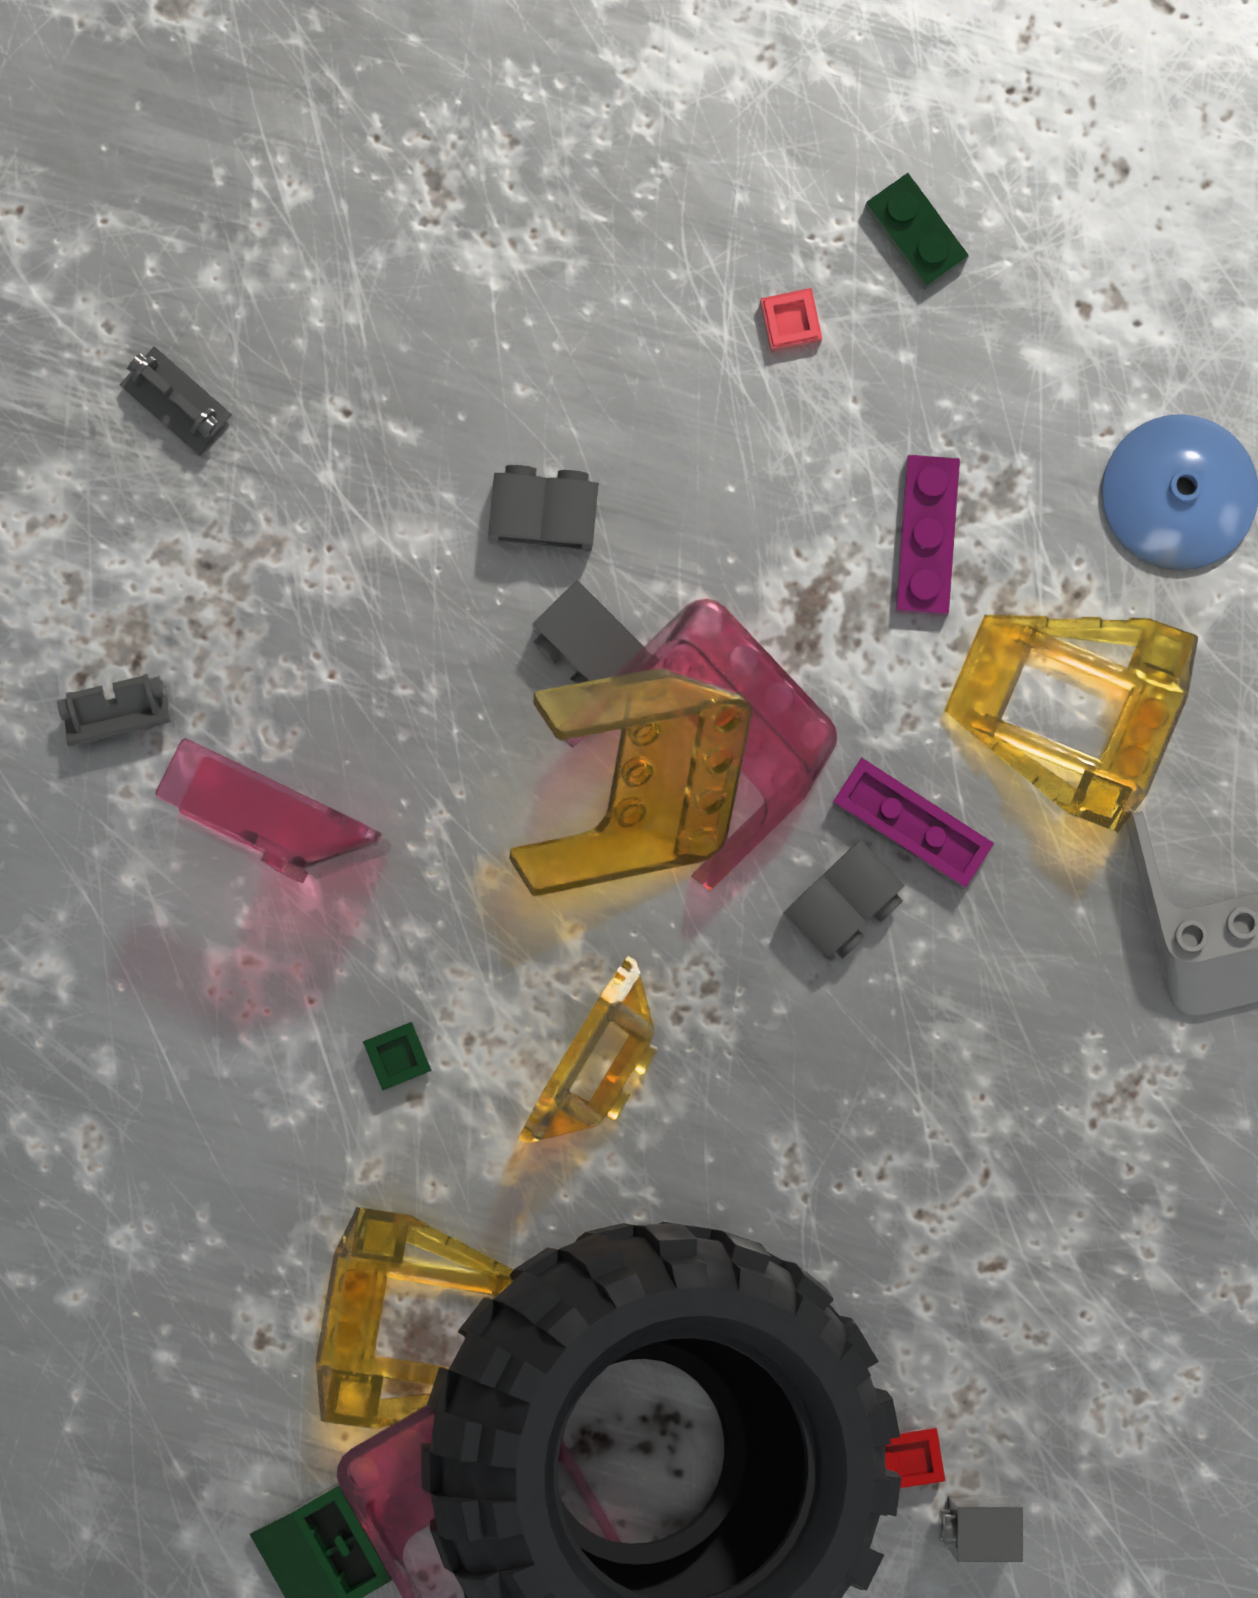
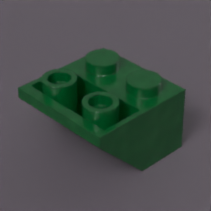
(321, 1550)

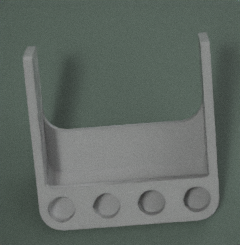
(1203, 950)

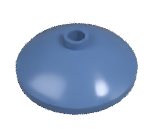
(1157, 519)

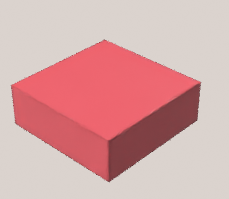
(791, 319)

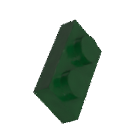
(916, 230)

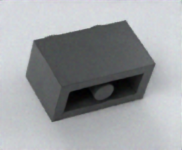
(584, 636)
(982, 1528)

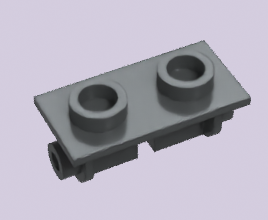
(174, 398)
(137, 706)

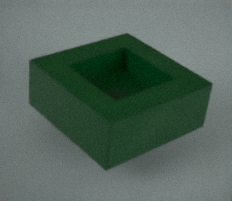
(397, 1056)

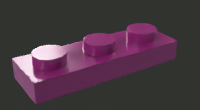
(927, 535)
(913, 823)

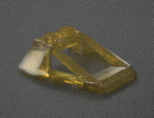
(1157, 694)
(564, 1111)
(365, 1257)

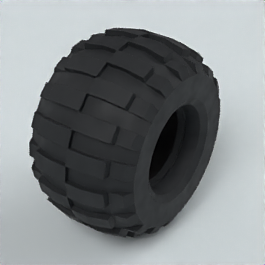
(766, 1347)

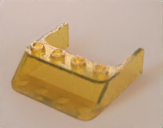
(669, 782)

